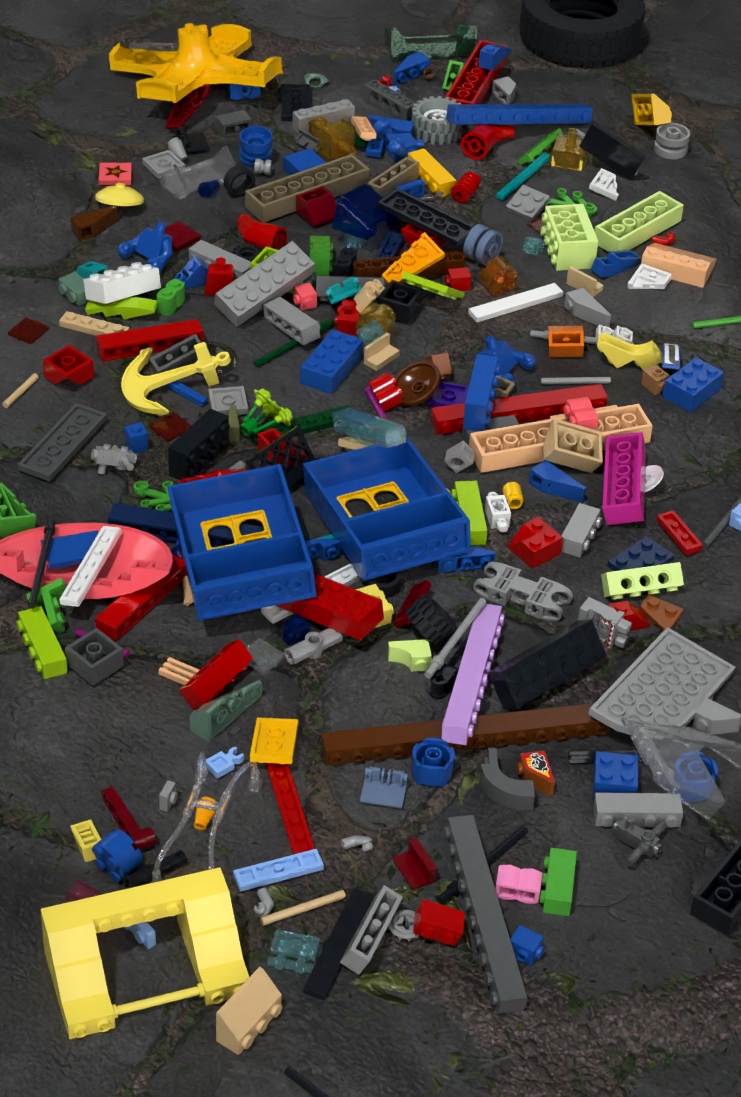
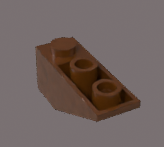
(93, 223)

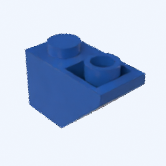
(194, 273)

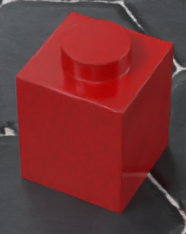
(458, 279)

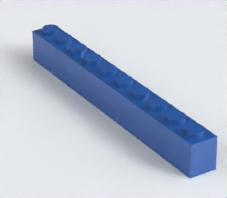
(519, 113)

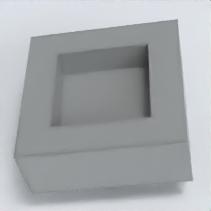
(168, 796)

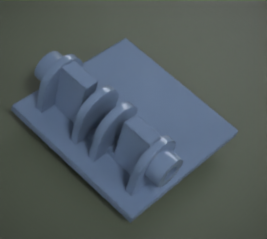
(384, 787)

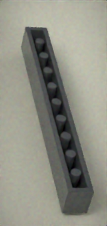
(485, 915)

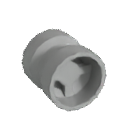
(263, 167)

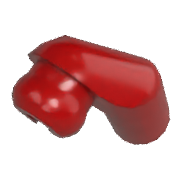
(664, 240)

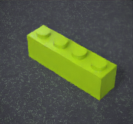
(468, 498)
(41, 642)

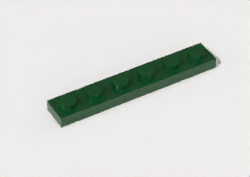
(307, 423)

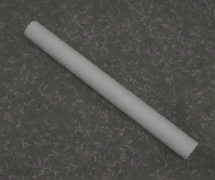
(575, 380)

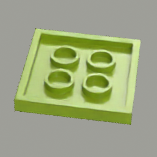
(432, 286)

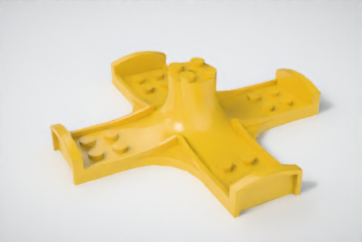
(195, 63)

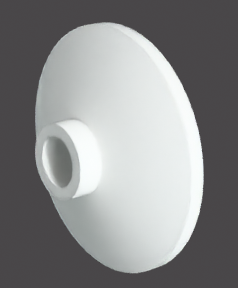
(653, 476)

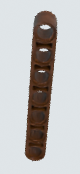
(377, 266)

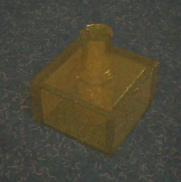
(336, 140)
(567, 151)

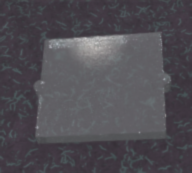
(264, 656)

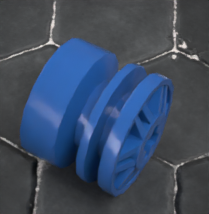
(255, 143)

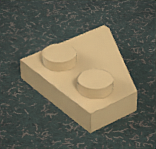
(353, 443)

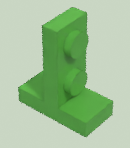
(49, 597)

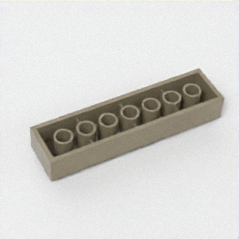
(279, 196)

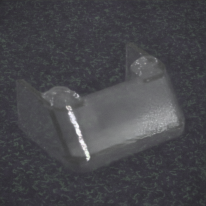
(187, 180)

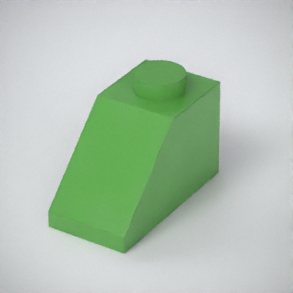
(452, 72)

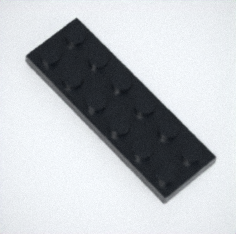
(425, 217)

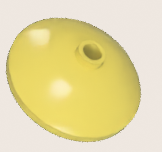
(119, 195)

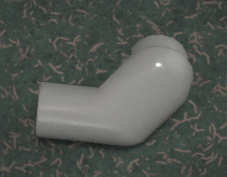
(266, 903)

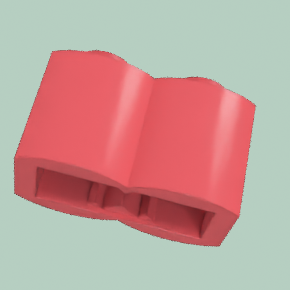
(581, 412)

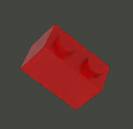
(438, 922)

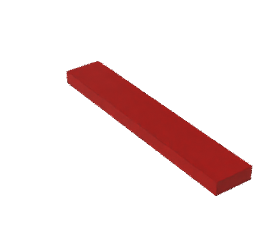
(290, 807)

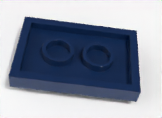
(641, 554)

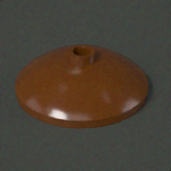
(418, 382)

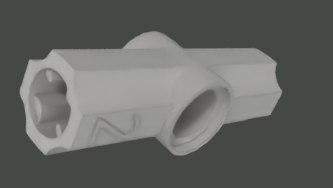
(312, 645)

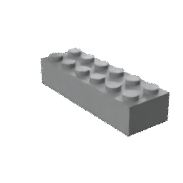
(264, 283)

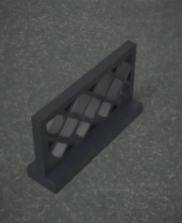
(293, 474)

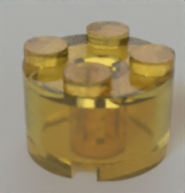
(382, 313)

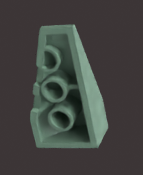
(220, 712)

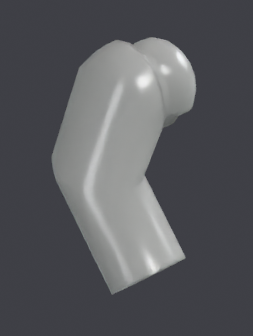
(357, 840)

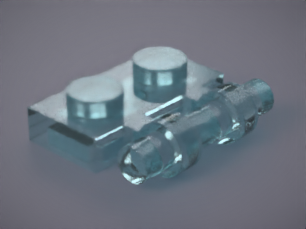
(295, 946)

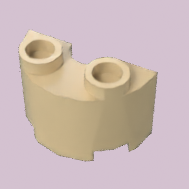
(368, 294)

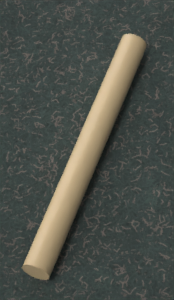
(289, 912)

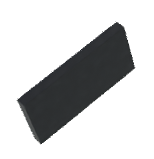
(294, 98)
(612, 151)

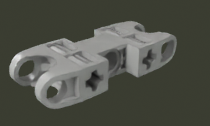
(523, 591)

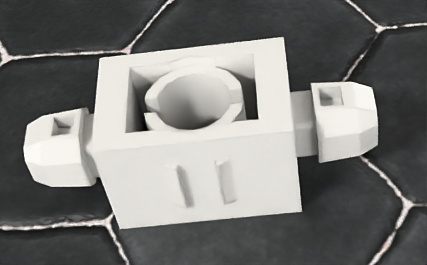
(497, 511)

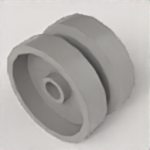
(671, 141)

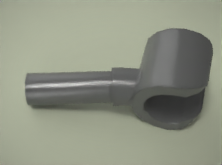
(436, 198)

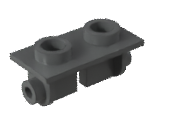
(306, 140)

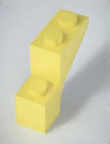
(622, 352)

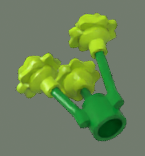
(269, 409)

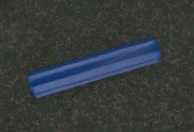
(187, 393)

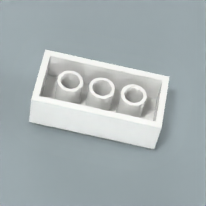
(122, 283)

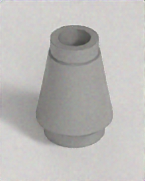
(176, 146)

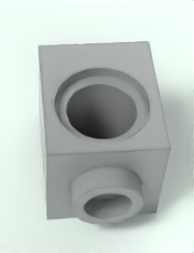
(459, 457)

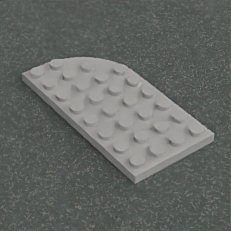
(663, 684)

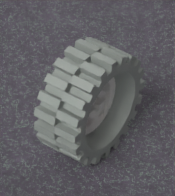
(431, 122)

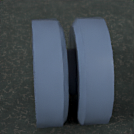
(482, 244)

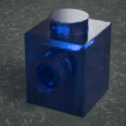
(295, 630)

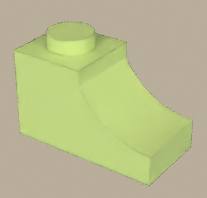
(412, 653)

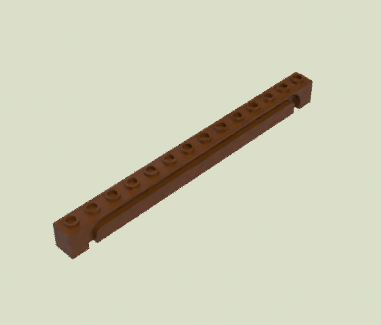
(489, 731)

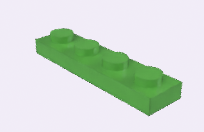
(543, 145)

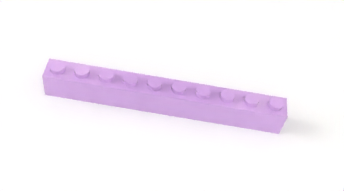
(473, 675)

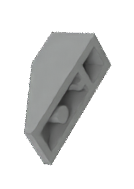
(584, 306)

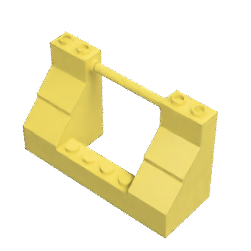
(203, 918)

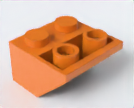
(565, 341)

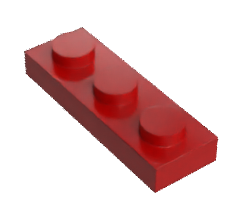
(679, 532)

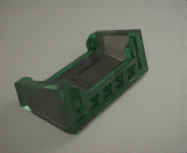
(432, 46)

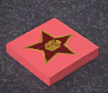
(115, 173)

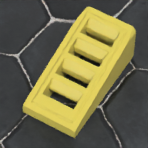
(86, 839)

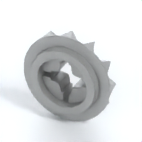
(397, 928)

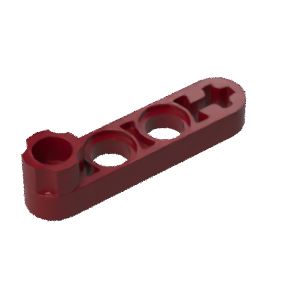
(142, 838)

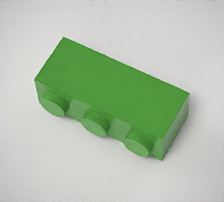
(558, 881)

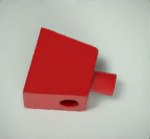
(218, 276)

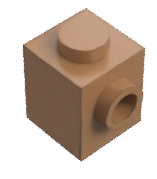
(654, 379)

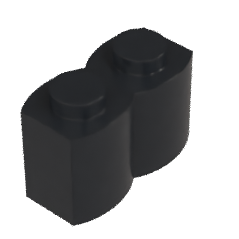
(344, 263)

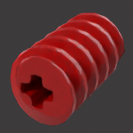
(465, 187)

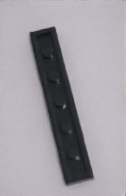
(329, 963)

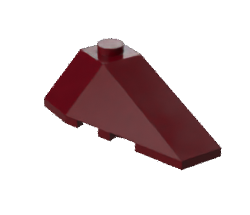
(186, 107)

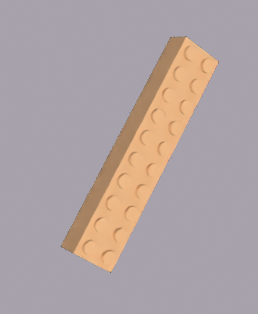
(524, 442)

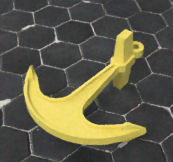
(136, 387)

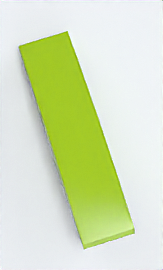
(127, 307)

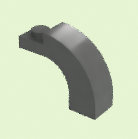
(505, 790)

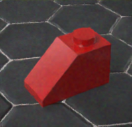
(631, 614)

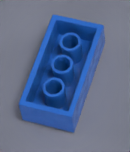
(331, 361)
(481, 393)

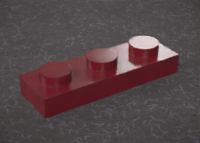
(417, 590)

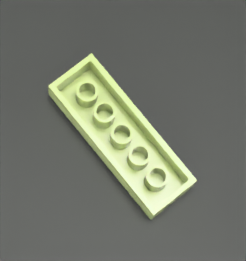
(639, 223)

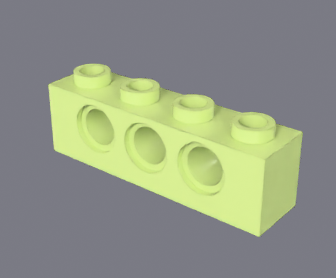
(672, 580)

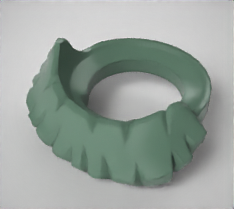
(308, 77)

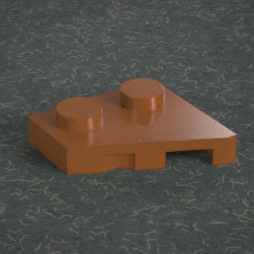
(661, 612)

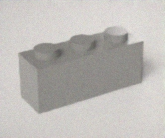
(580, 530)

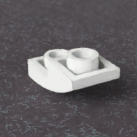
(620, 332)

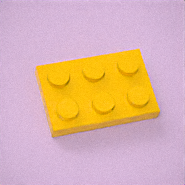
(274, 740)

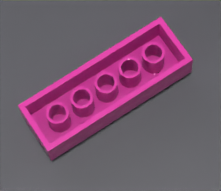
(624, 478)

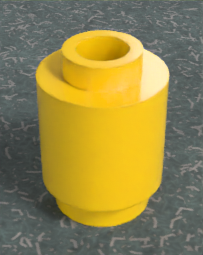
(513, 495)

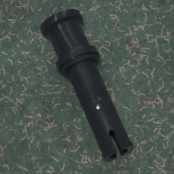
(144, 873)

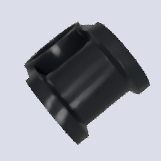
(443, 681)

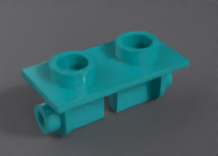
(337, 293)

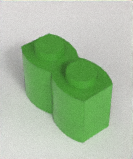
(171, 297)

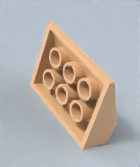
(682, 264)

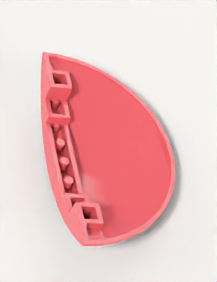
(131, 566)

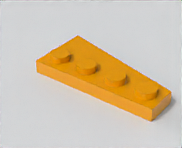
(418, 258)

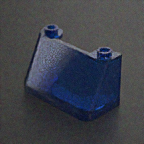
(358, 212)

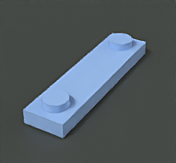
(278, 870)

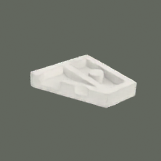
(605, 184)
(649, 278)

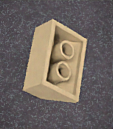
(573, 446)
(248, 1012)

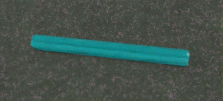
(523, 176)

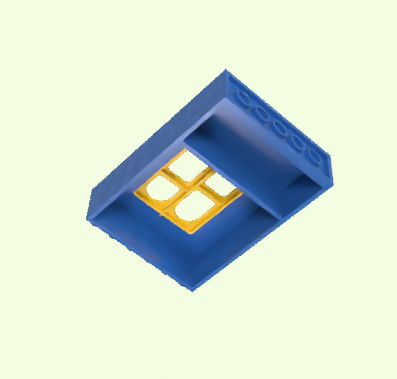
(399, 534)
(241, 574)

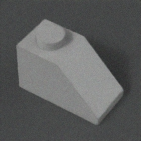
(504, 89)
(716, 718)

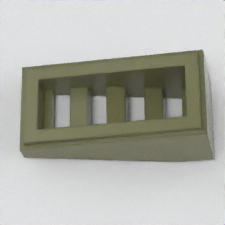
(234, 430)

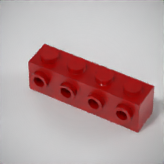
(216, 674)

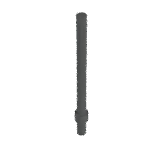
(719, 527)

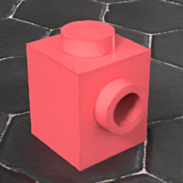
(305, 296)

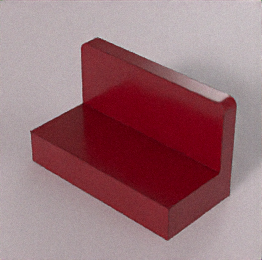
(416, 865)

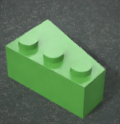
(321, 254)
(13, 515)

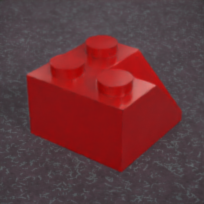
(68, 364)
(536, 543)

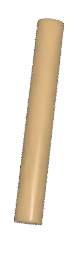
(17, 393)

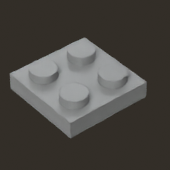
(161, 162)
(527, 203)
(222, 398)

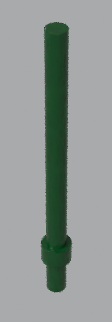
(323, 326)

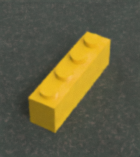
(433, 173)

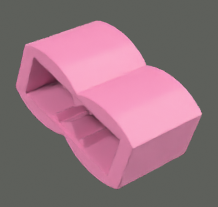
(518, 884)

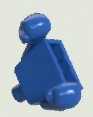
(397, 144)
(152, 244)
(507, 357)

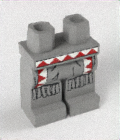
(607, 622)

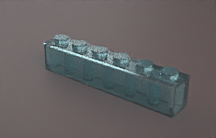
(369, 427)

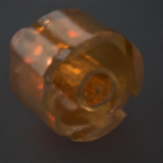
(498, 276)

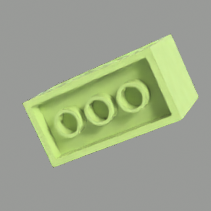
(569, 236)

